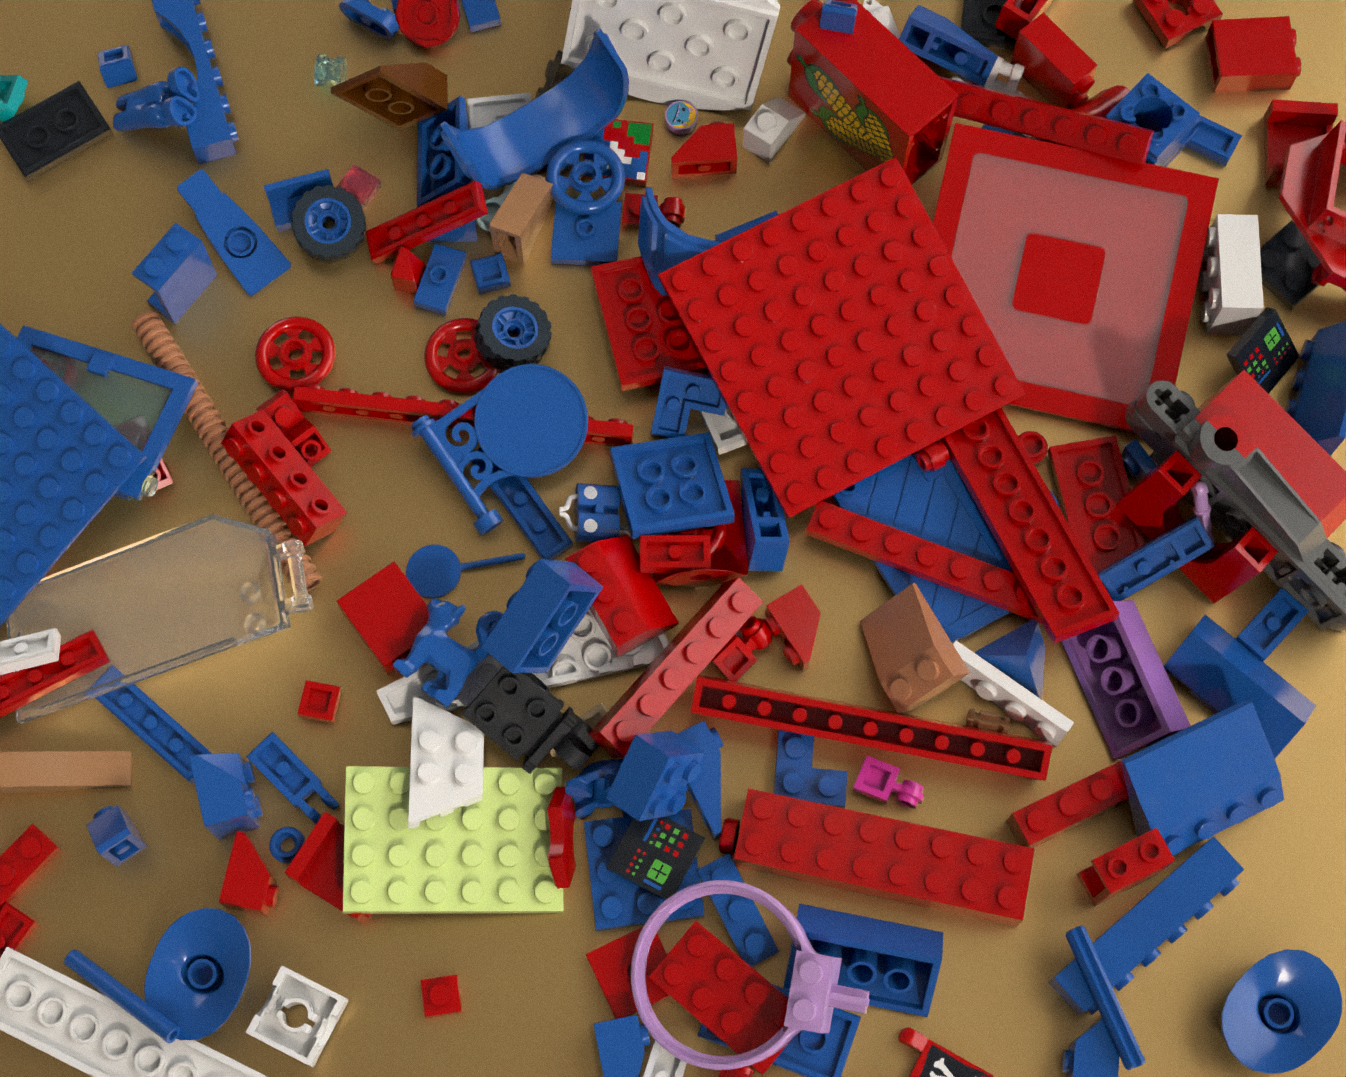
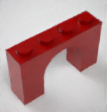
(1154, 510)

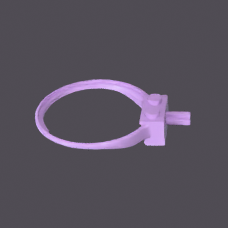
(812, 988)

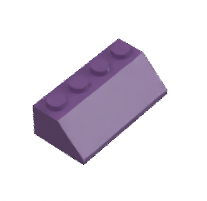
(1126, 683)

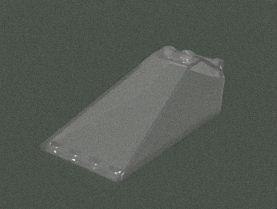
(165, 603)

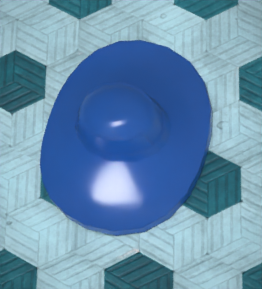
(199, 971)
(1281, 1012)

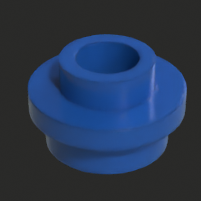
(279, 838)

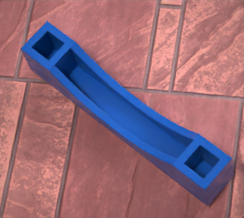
(210, 131)

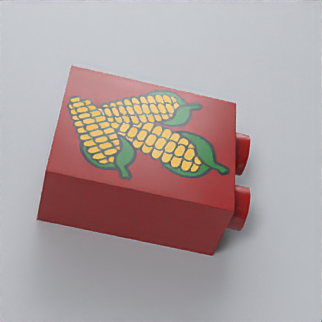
(870, 92)

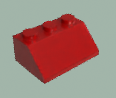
(630, 603)

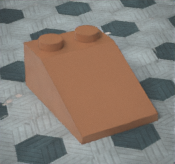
(911, 650)

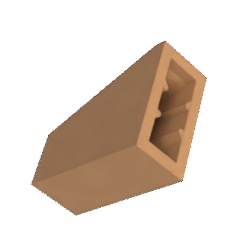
(521, 217)

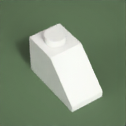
(771, 127)

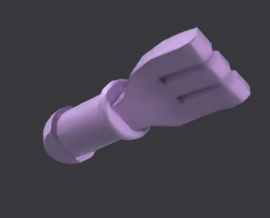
(1201, 506)

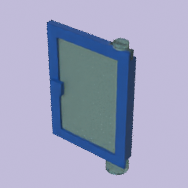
(131, 395)

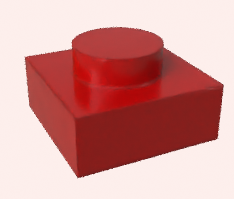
(319, 701)
(441, 996)

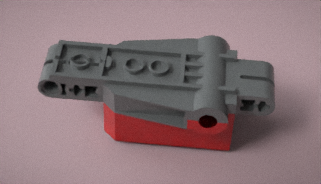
(1259, 476)

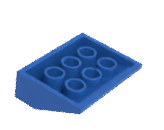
(1321, 388)
(1203, 778)

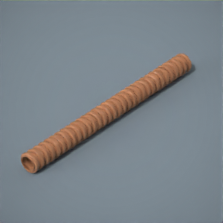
(212, 430)

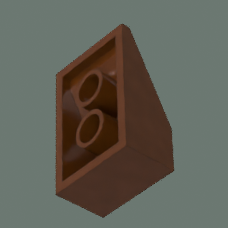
(397, 93)

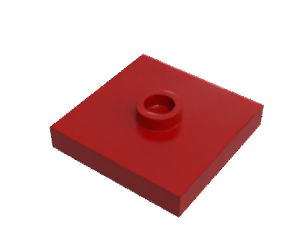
(613, 971)

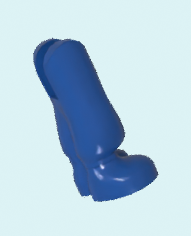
(159, 103)

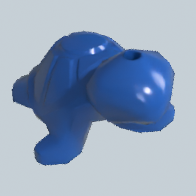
(592, 786)

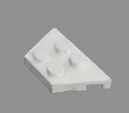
(443, 763)

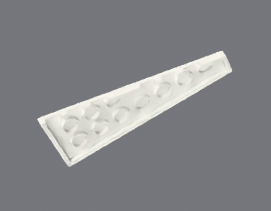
(581, 659)

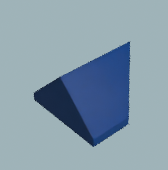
(1019, 656)

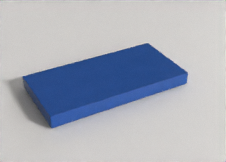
(812, 1052)

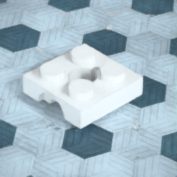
(305, 1041)

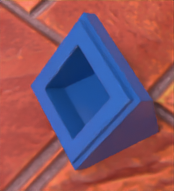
(838, 16)

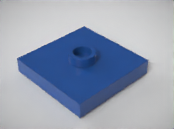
(586, 238)

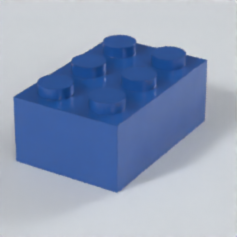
(541, 616)

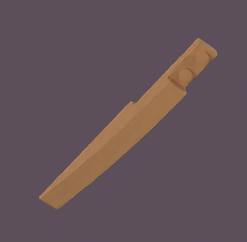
(64, 770)

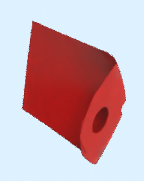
(727, 563)

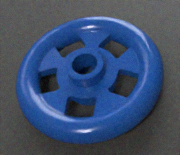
(585, 203)

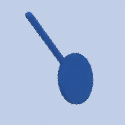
(437, 570)

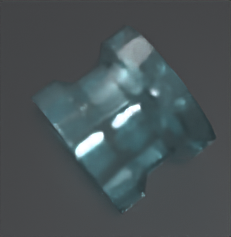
(330, 70)

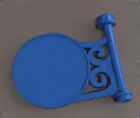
(526, 424)

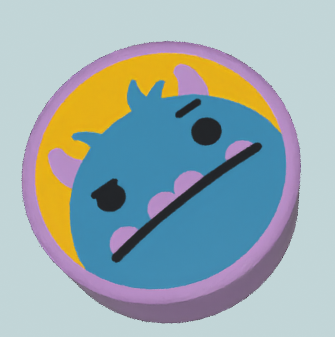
(681, 117)

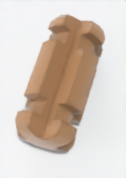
(988, 721)

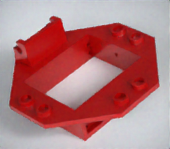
(1309, 198)

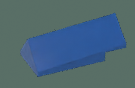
(437, 168)
(1226, 672)

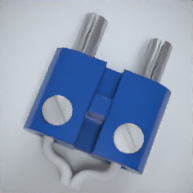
(595, 513)

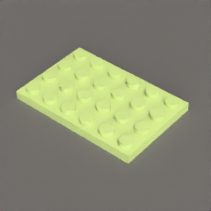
(465, 862)

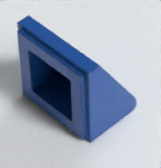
(117, 66)

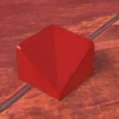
(407, 271)

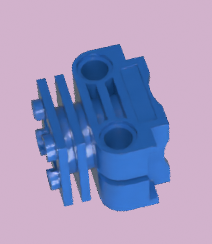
(1161, 110)

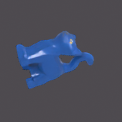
(443, 653)

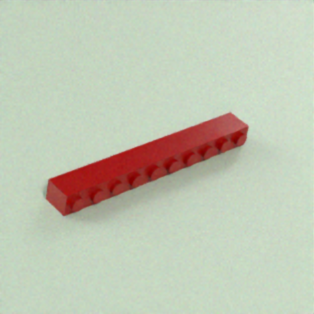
(872, 727)

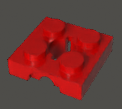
(1173, 25)

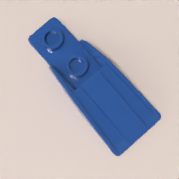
(233, 234)

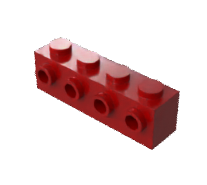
(283, 477)

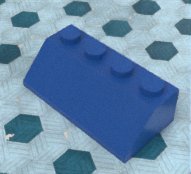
(877, 955)

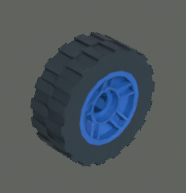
(312, 213)
(503, 318)

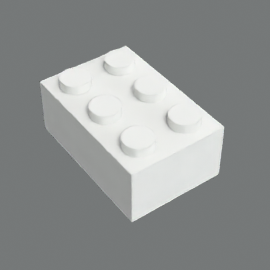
(1231, 275)

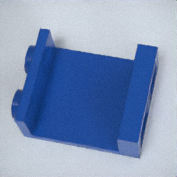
(176, 271)

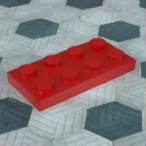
(1089, 485)
(722, 992)

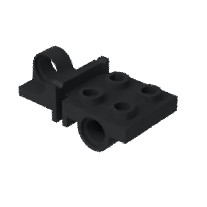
(527, 720)

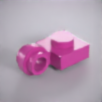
(879, 780)

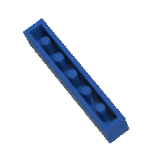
(1152, 921)

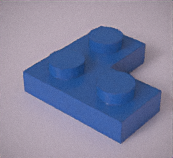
(678, 395)
(799, 780)

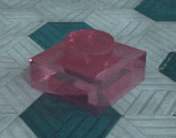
(361, 185)

